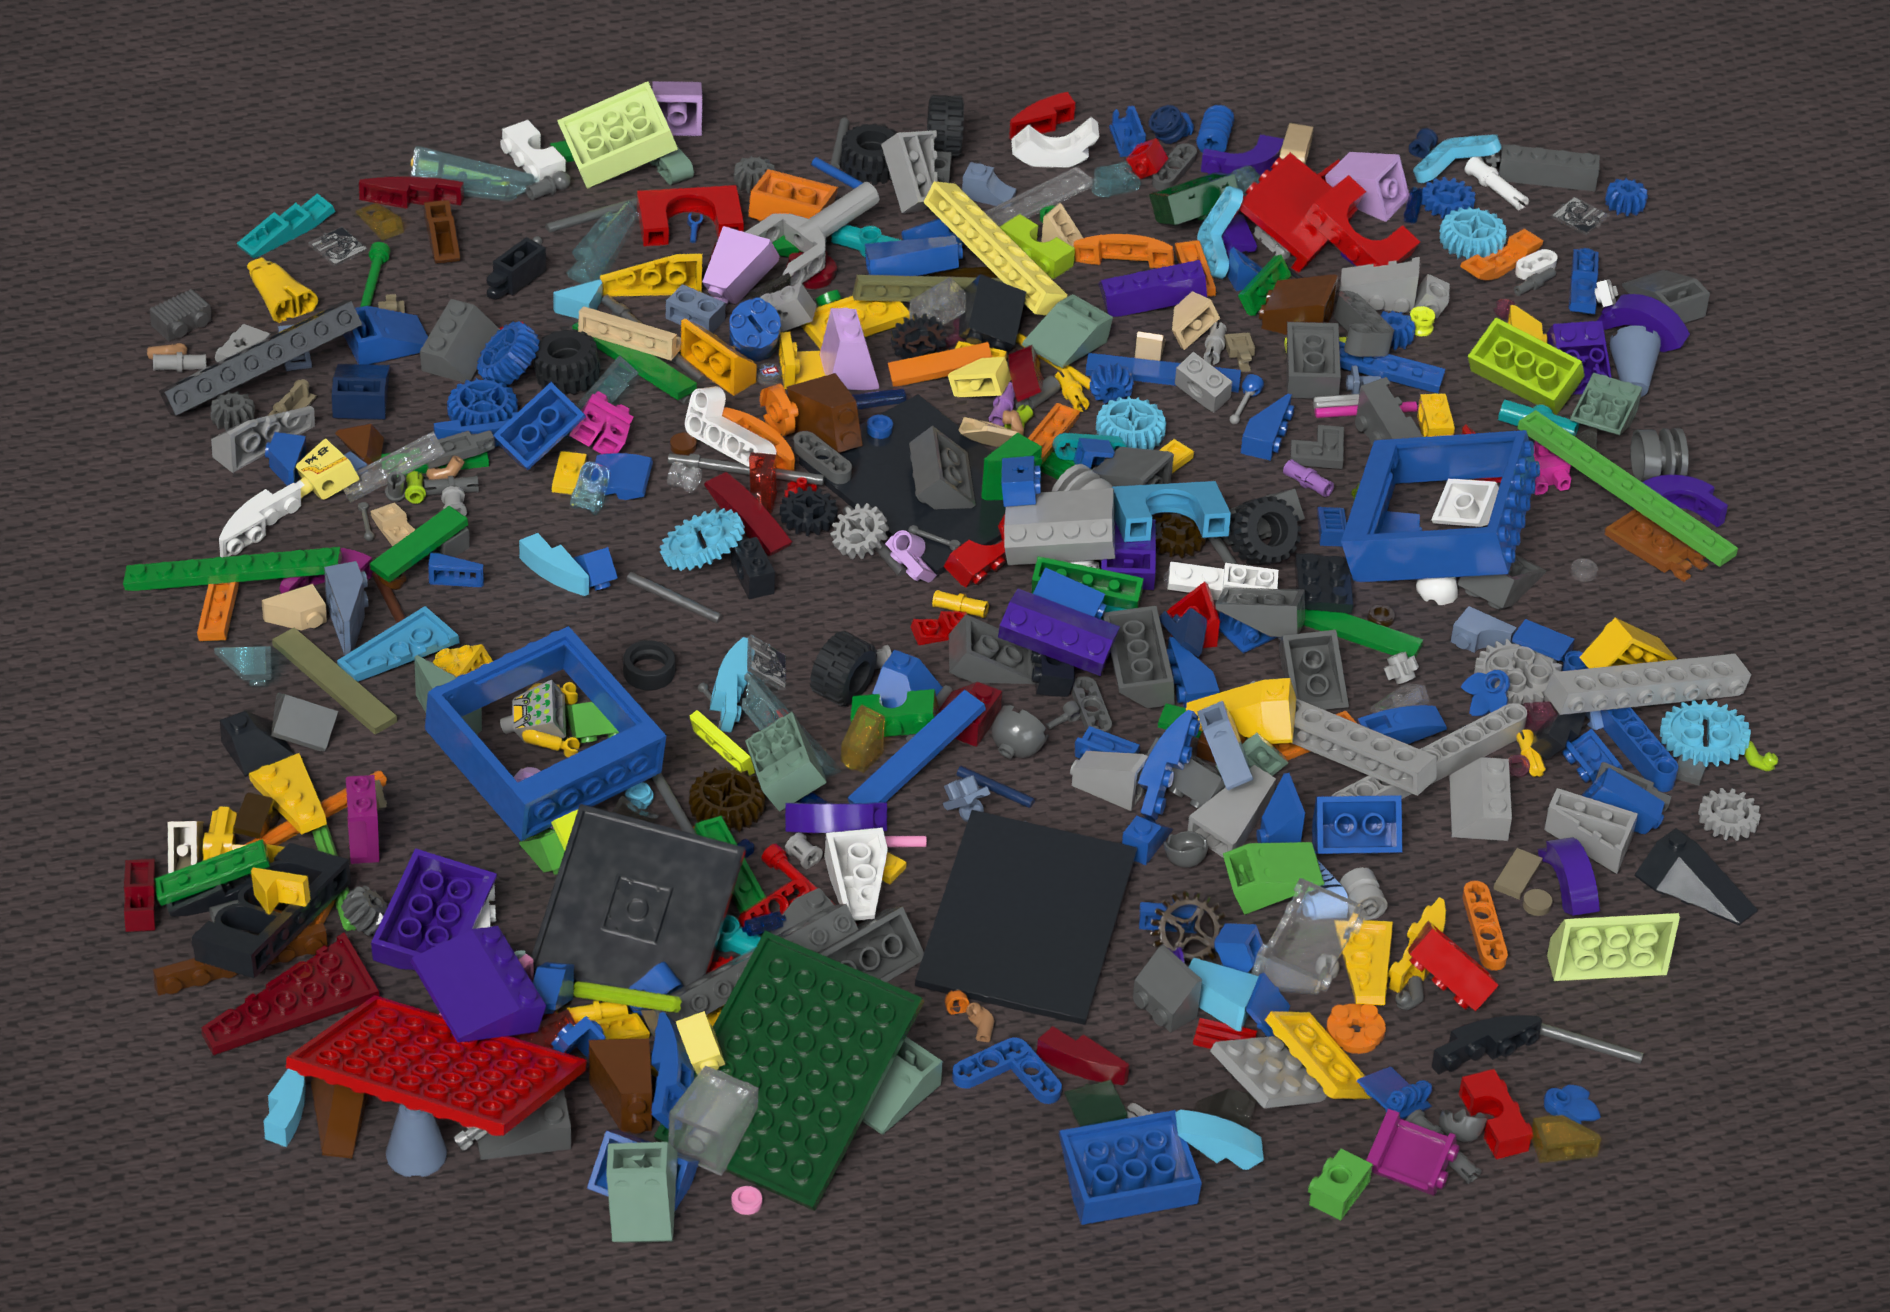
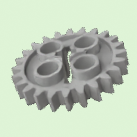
(1526, 669)

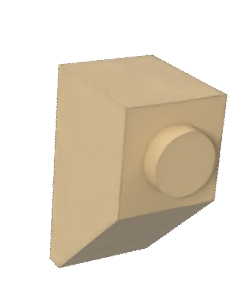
(1193, 318)
(297, 608)

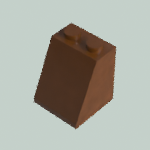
(1299, 301)
(827, 411)
(623, 1081)

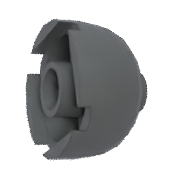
(1017, 733)

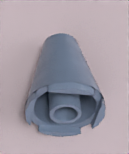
(1635, 355)
(415, 1144)

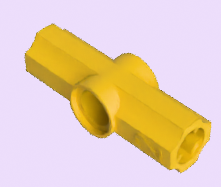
(220, 834)

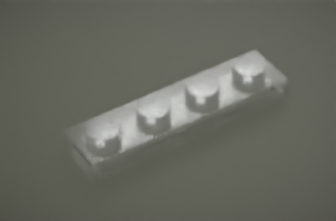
(402, 460)

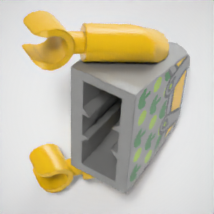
(541, 716)

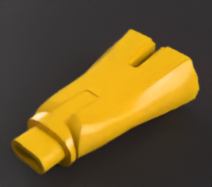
(280, 291)

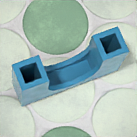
(1197, 500)

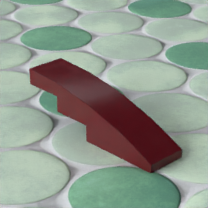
(407, 190)
(756, 519)

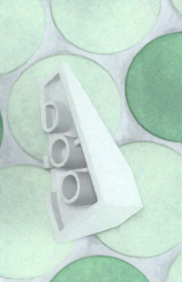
(856, 868)

